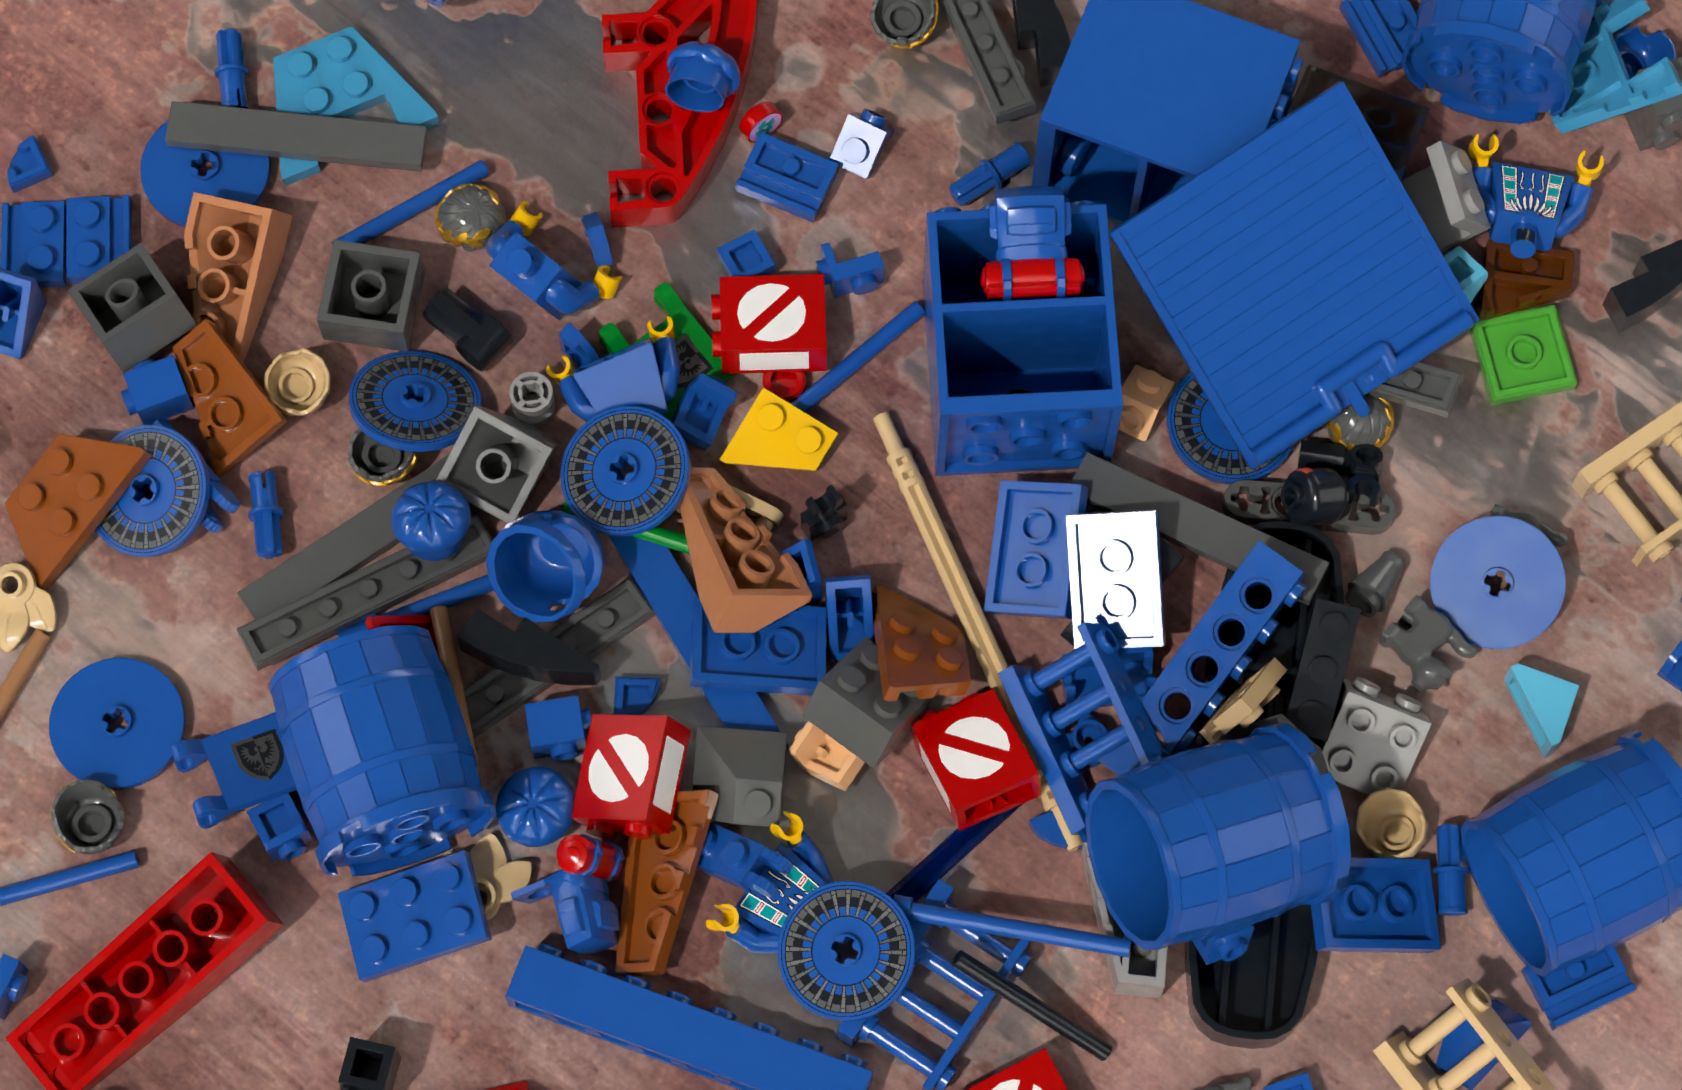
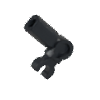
(1360, 465)

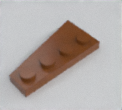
(658, 885)

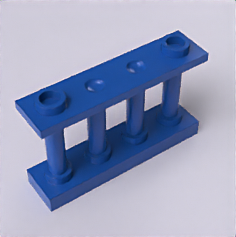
(1047, 727)
(940, 1073)

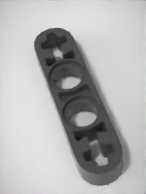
(1255, 489)

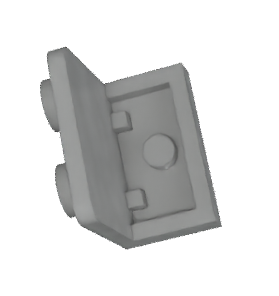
(1448, 196)
(1374, 737)

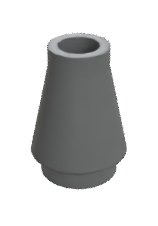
(1375, 584)

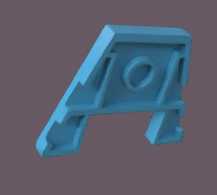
(1600, 76)
(338, 80)

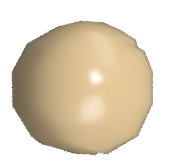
(297, 382)
(1391, 824)

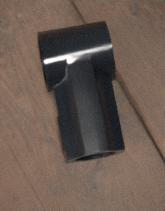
(475, 335)

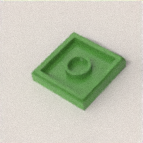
(1523, 355)

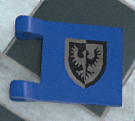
(246, 764)

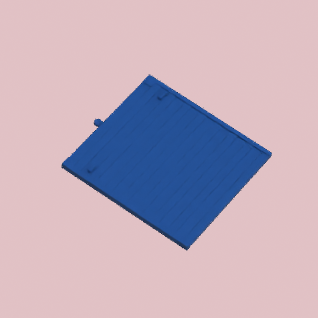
(1295, 276)

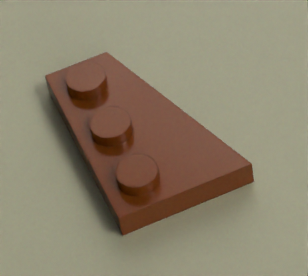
(228, 398)

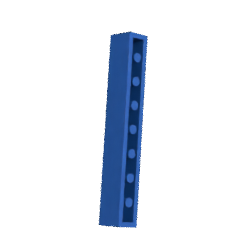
(673, 1029)

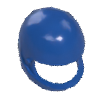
(544, 564)

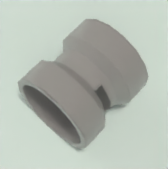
(533, 408)

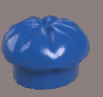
(701, 76)
(431, 520)
(535, 806)

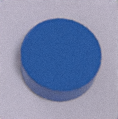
(1072, 155)

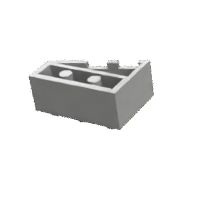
(1144, 969)

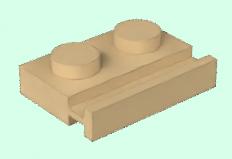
(1245, 703)

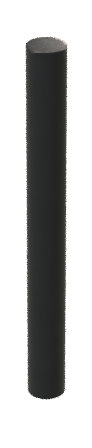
(1031, 1005)

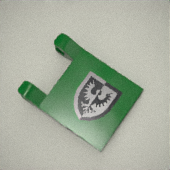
(691, 341)

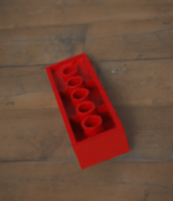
(146, 977)

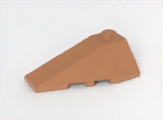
(233, 263)
(734, 564)

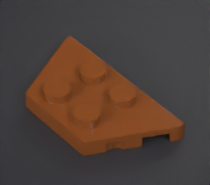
(68, 498)
(917, 649)

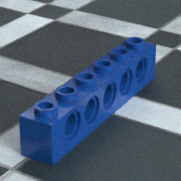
(1259, 567)

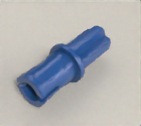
(231, 69)
(990, 174)
(266, 514)
(1451, 871)

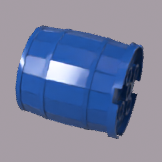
(1498, 55)
(378, 750)
(1217, 838)
(1582, 854)

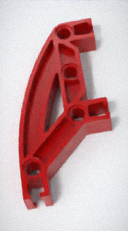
(686, 146)

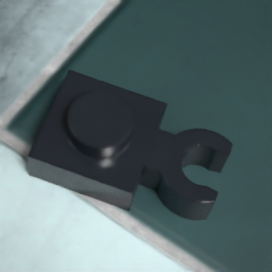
(824, 515)

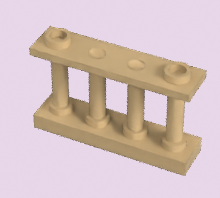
(1637, 454)
(1406, 1056)

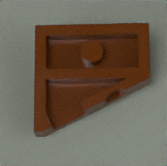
(1523, 283)

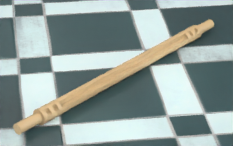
(960, 591)

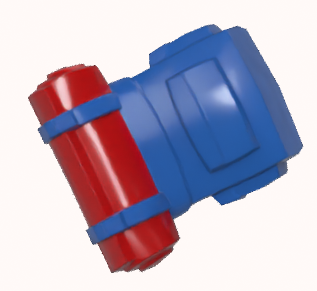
(1031, 245)
(582, 892)

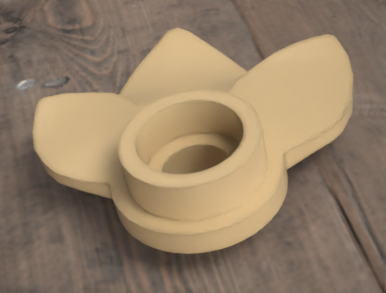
(24, 607)
(495, 875)

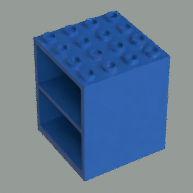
(1159, 98)
(1044, 344)

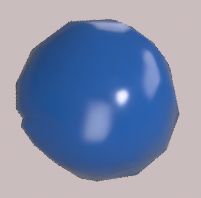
(1642, 49)

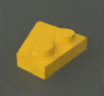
(779, 437)

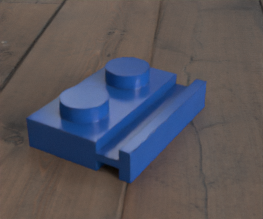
(1381, 30)
(787, 177)
(96, 233)
(35, 241)
(1580, 987)

